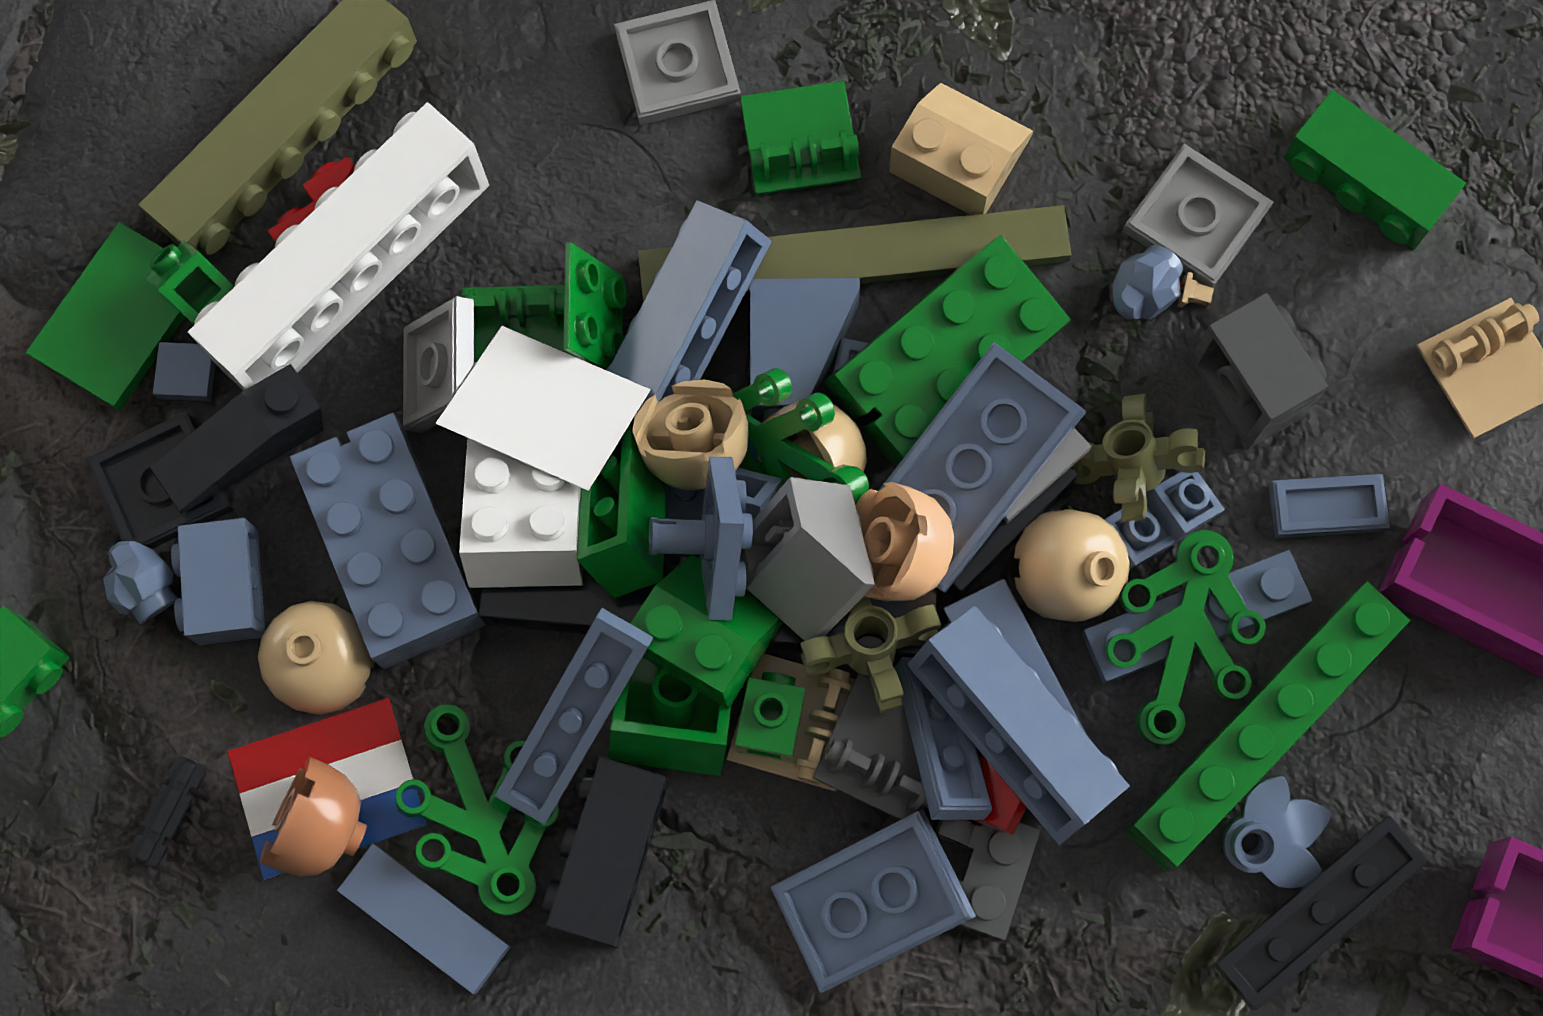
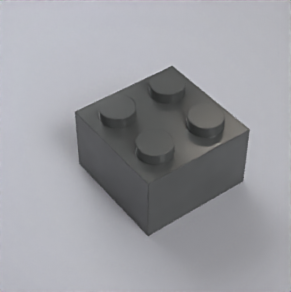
(1259, 370)

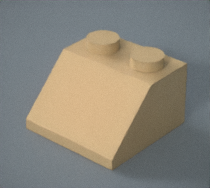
(957, 149)

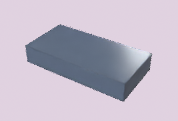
(1328, 506)

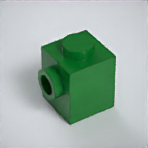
(187, 279)
(770, 717)

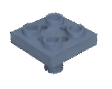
(715, 538)

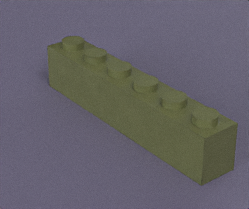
(279, 123)

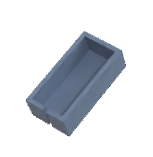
(387, 541)

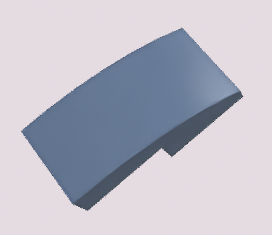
(1173, 513)

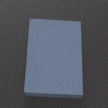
(872, 901)

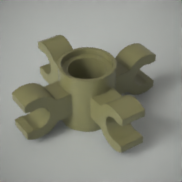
(1138, 457)
(827, 653)

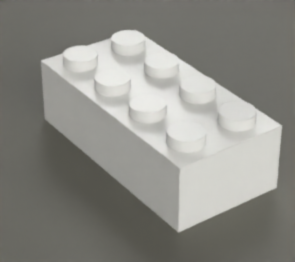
(517, 523)

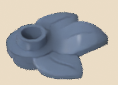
(1282, 831)

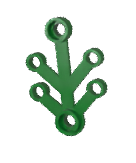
(777, 450)
(1188, 628)
(478, 822)

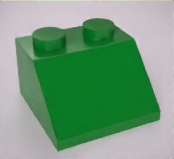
(700, 651)
(667, 724)

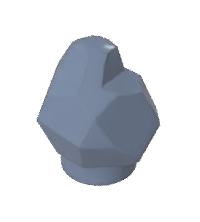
(1147, 283)
(138, 581)

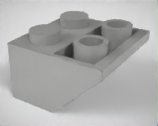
(808, 556)

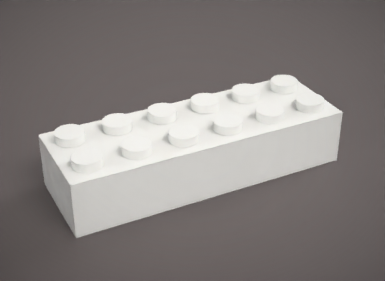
(343, 250)

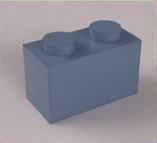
(219, 582)

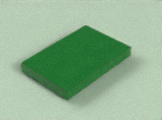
(109, 321)

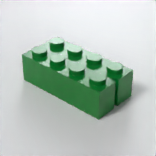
(938, 342)

